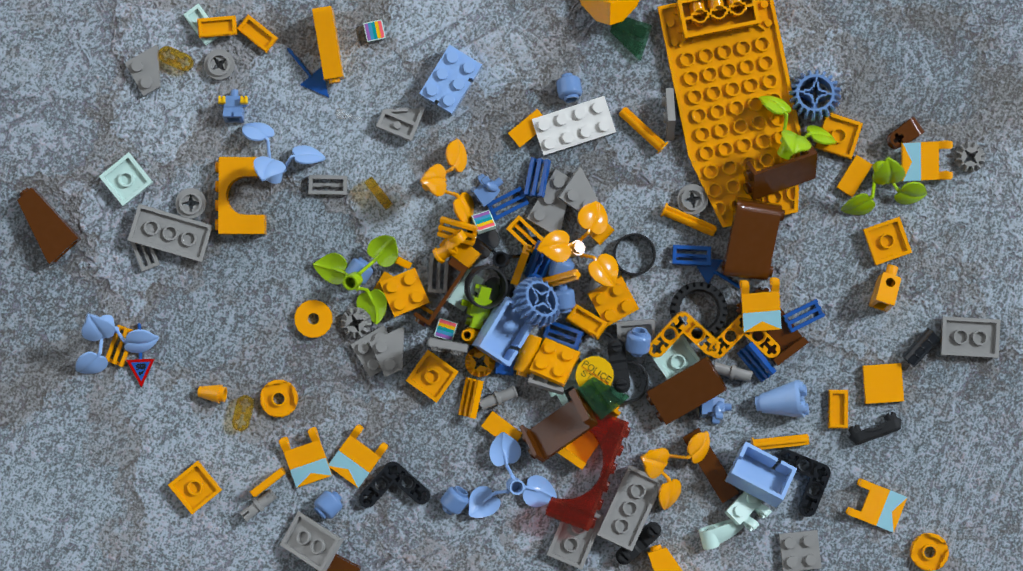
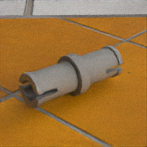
(733, 372)
(498, 398)
(258, 505)

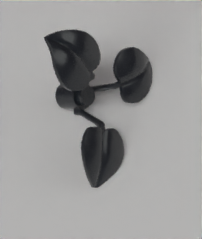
(485, 245)

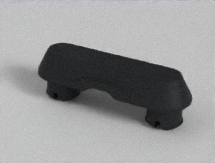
(618, 361)
(861, 436)
(647, 536)

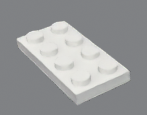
(573, 125)

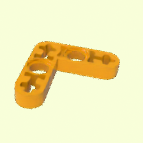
(734, 326)
(686, 329)

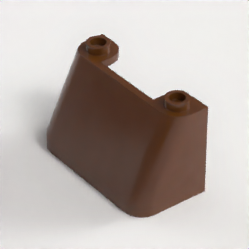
(752, 239)

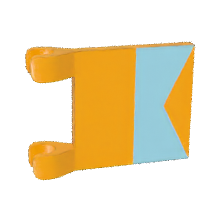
(922, 160)
(760, 309)
(355, 459)
(306, 461)
(880, 507)

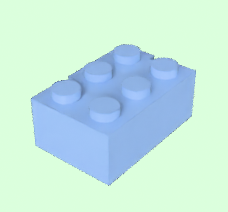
(450, 80)
(501, 331)
(754, 475)

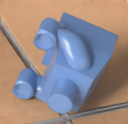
(487, 190)
(715, 409)

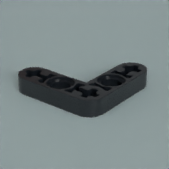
(812, 473)
(390, 479)

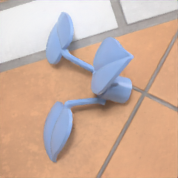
(273, 169)
(103, 327)
(535, 494)

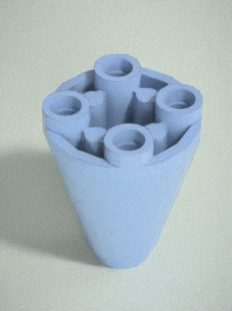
(784, 400)

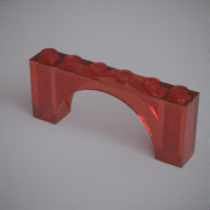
(582, 509)

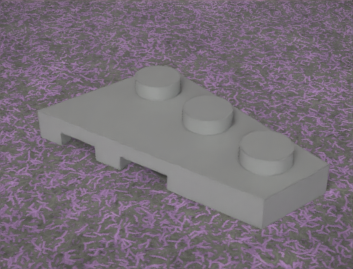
(550, 210)

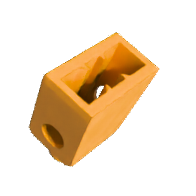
(883, 295)

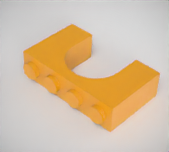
(229, 221)

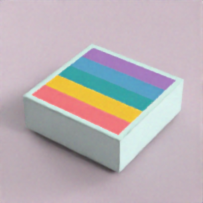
(374, 31)
(484, 221)
(445, 329)

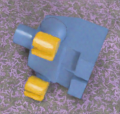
(233, 107)

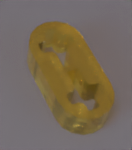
(178, 55)
(378, 193)
(247, 414)

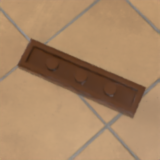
(714, 472)

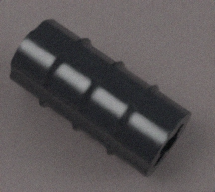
(920, 347)

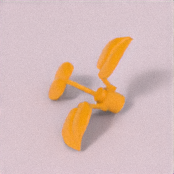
(435, 180)
(558, 249)
(657, 460)

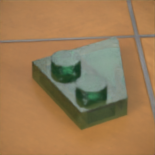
(632, 35)
(601, 397)

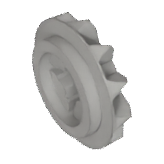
(221, 55)
(969, 166)
(697, 191)
(184, 196)
(364, 326)

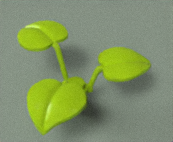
(792, 142)
(885, 173)
(333, 267)

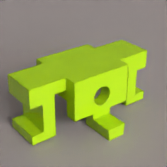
(477, 313)

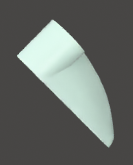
(717, 533)

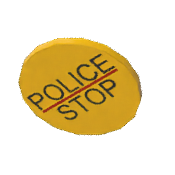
(594, 367)

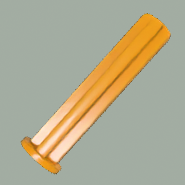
(642, 129)
(688, 220)
(562, 278)
(781, 442)

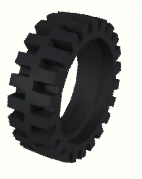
(714, 293)

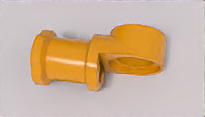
(449, 247)

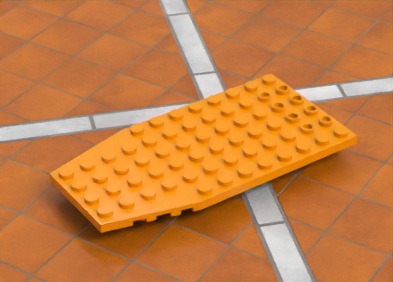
(719, 66)

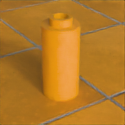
(527, 354)

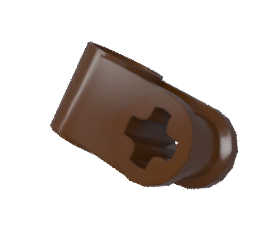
(906, 132)

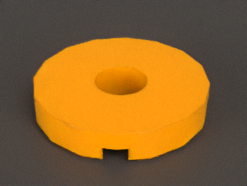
(303, 324)
(290, 398)
(940, 548)

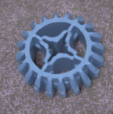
(822, 95)
(536, 302)

